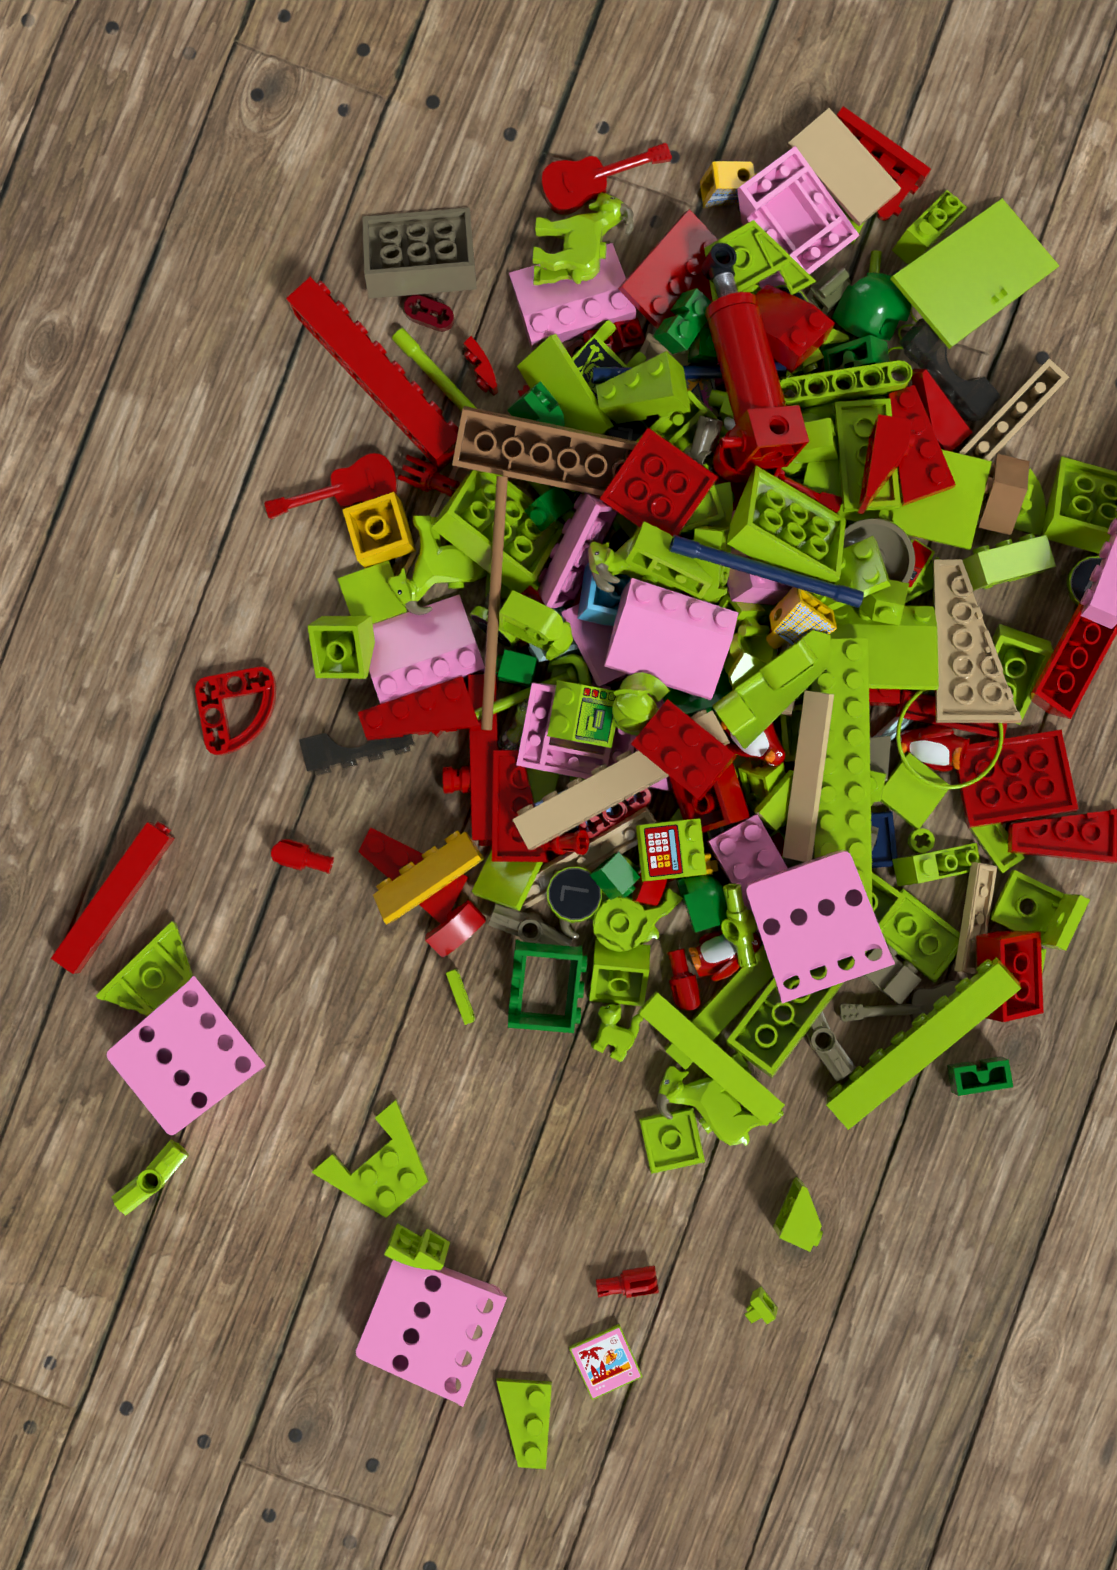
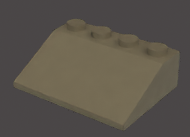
(418, 253)

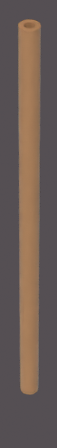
(494, 602)

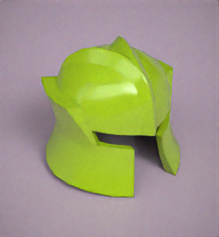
(633, 705)

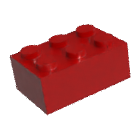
(684, 750)

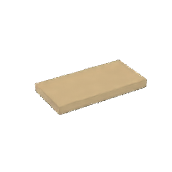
(845, 167)

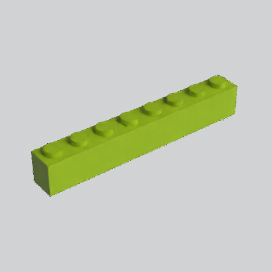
(922, 1043)

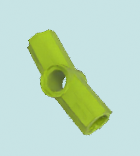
(139, 1189)

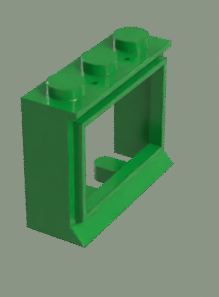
(575, 989)

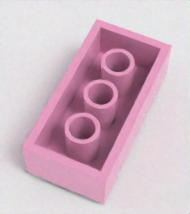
(746, 854)

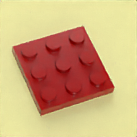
(659, 485)

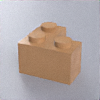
(1005, 494)

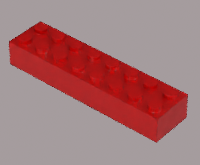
(374, 372)

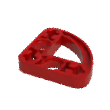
(222, 693)

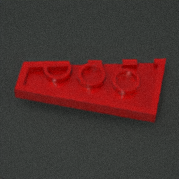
(925, 467)
(429, 710)
(510, 794)
(1068, 837)
(391, 855)

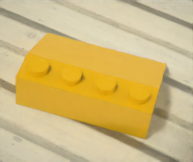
(427, 877)

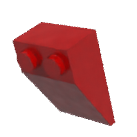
(792, 326)
(887, 445)

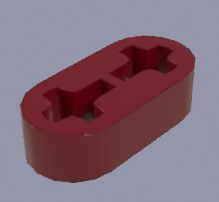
(431, 307)

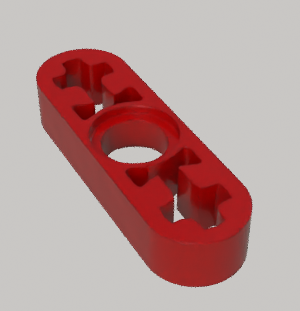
(611, 820)

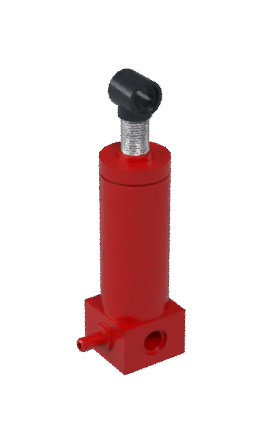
(765, 428)

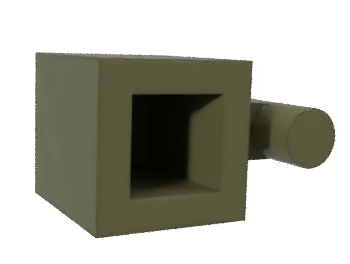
(829, 290)

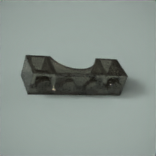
(969, 397)
(323, 753)

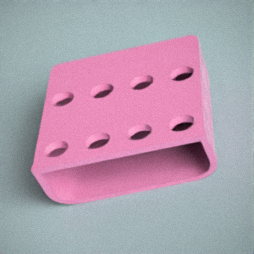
(813, 920)
(184, 1057)
(427, 1326)

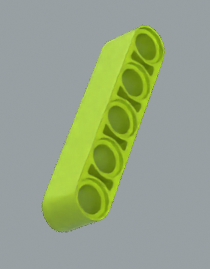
(855, 378)

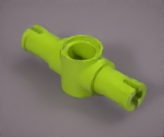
(739, 925)

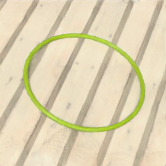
(927, 781)

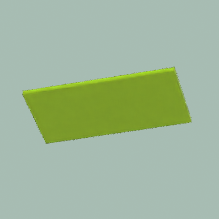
(974, 273)
(941, 518)

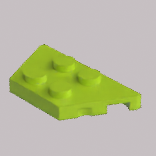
(151, 974)

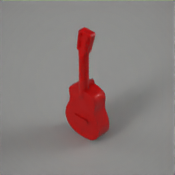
(573, 183)
(725, 467)
(361, 482)

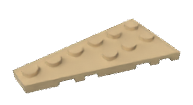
(968, 665)

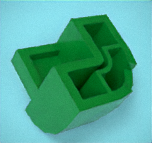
(872, 307)
(539, 406)
(703, 900)

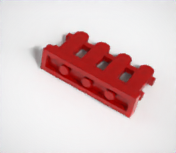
(889, 157)

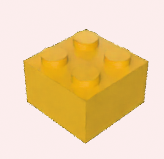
(379, 530)

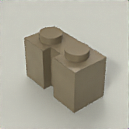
(896, 980)

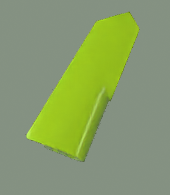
(776, 685)

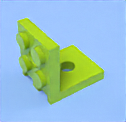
(1052, 912)

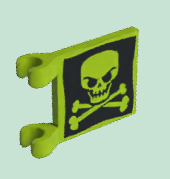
(598, 354)

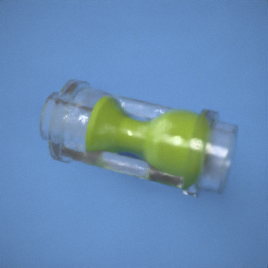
(512, 737)

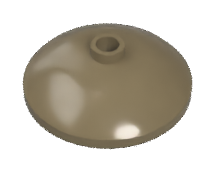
(893, 544)

